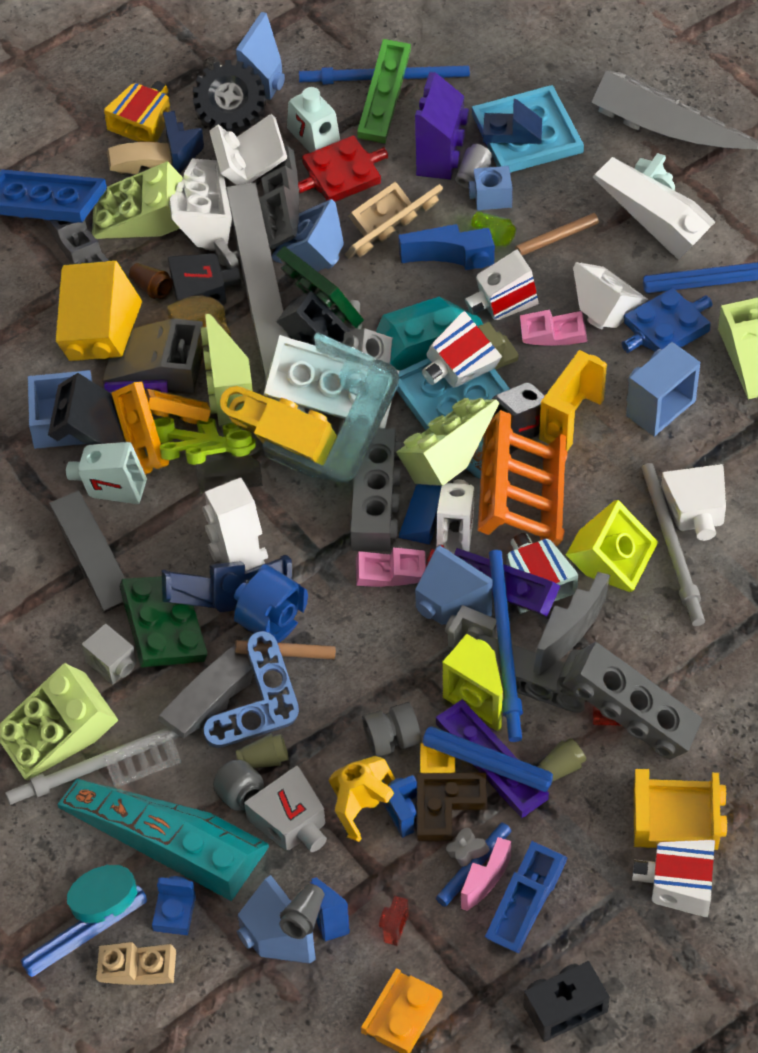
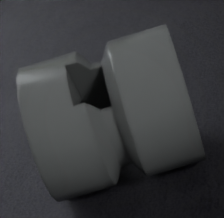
(392, 729)

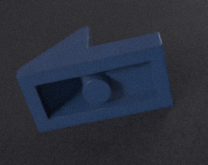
(520, 127)
(182, 143)

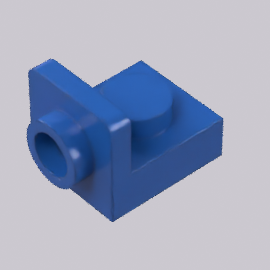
(400, 805)
(174, 905)

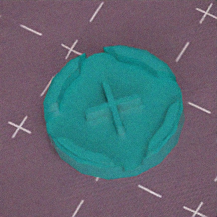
(101, 893)

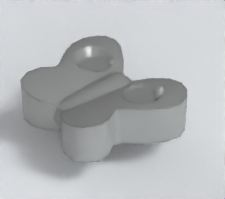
(225, 256)
(467, 847)

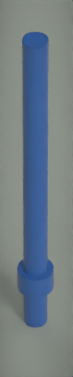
(328, 75)
(511, 704)

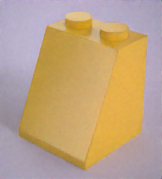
(95, 311)

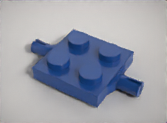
(665, 321)

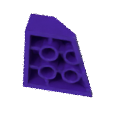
(439, 128)

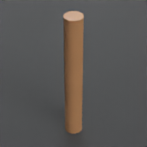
(557, 234)
(290, 650)

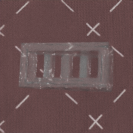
(170, 749)

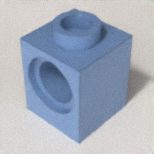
(491, 188)

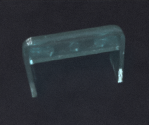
(374, 386)

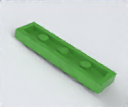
(384, 91)

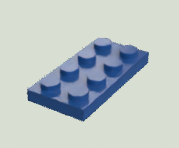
(49, 195)

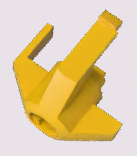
(360, 787)

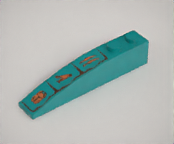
(172, 834)

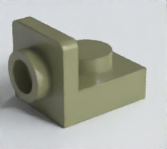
(501, 344)

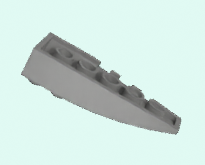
(661, 113)

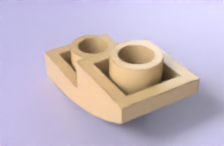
(131, 156)
(136, 966)

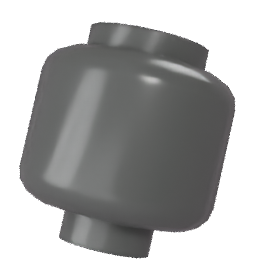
(237, 783)

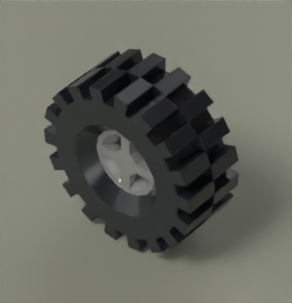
(229, 84)

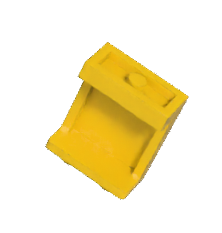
(579, 381)
(677, 810)

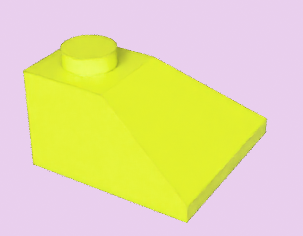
(613, 545)
(473, 675)

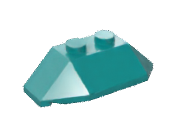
(417, 327)

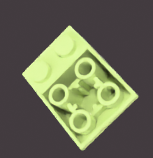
(137, 205)
(740, 335)
(226, 364)
(448, 442)
(55, 722)

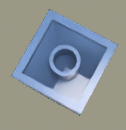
(261, 53)
(317, 237)
(449, 585)
(261, 926)

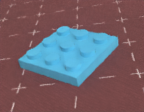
(558, 132)
(435, 400)

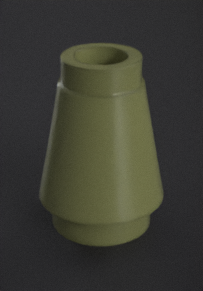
(264, 752)
(563, 759)

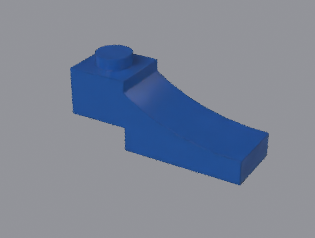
(447, 244)
(525, 896)

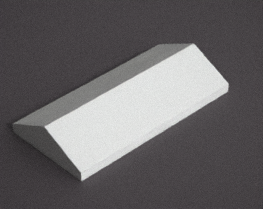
(309, 379)

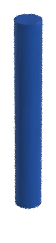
(458, 881)

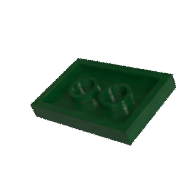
(310, 280)
(161, 630)

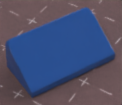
(421, 514)
(333, 913)

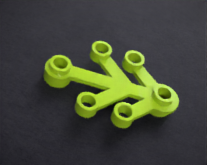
(203, 442)

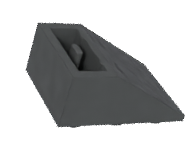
(161, 352)

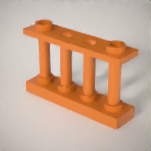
(496, 486)

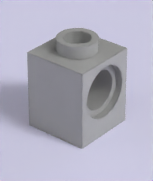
(370, 343)
(109, 654)

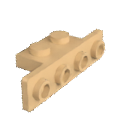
(384, 212)

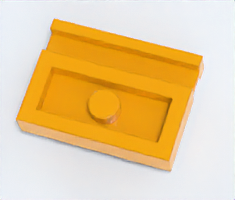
(401, 1012)

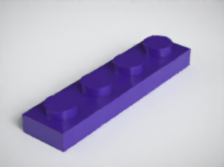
(521, 587)
(465, 723)

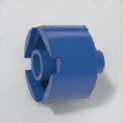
(270, 603)

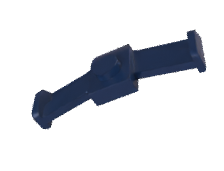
(217, 589)

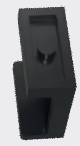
(85, 413)

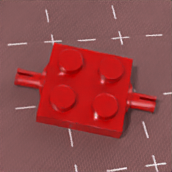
(341, 169)

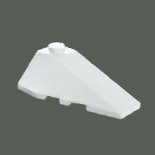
(202, 204)
(662, 211)

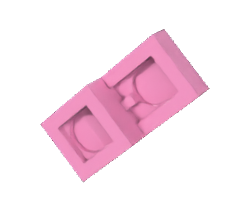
(545, 330)
(392, 569)
(483, 879)

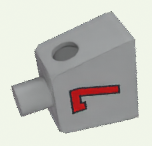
(288, 812)

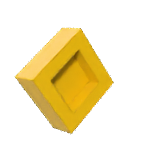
(435, 761)

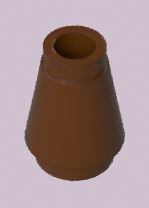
(151, 280)

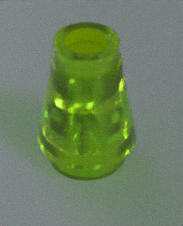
(501, 228)

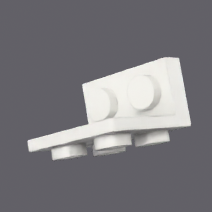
(251, 153)

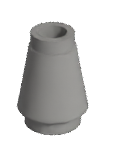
(474, 157)

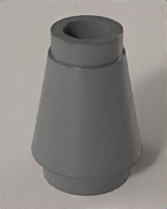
(301, 913)

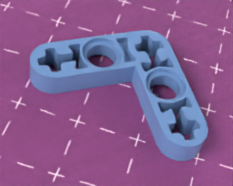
(264, 708)

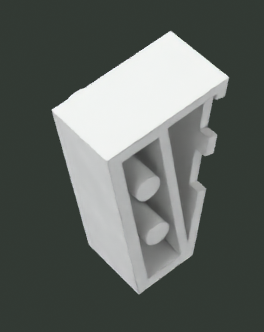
(233, 525)

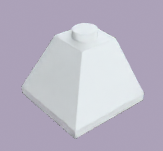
(604, 295)

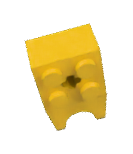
(281, 423)

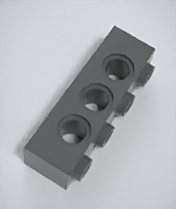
(378, 473)
(624, 686)

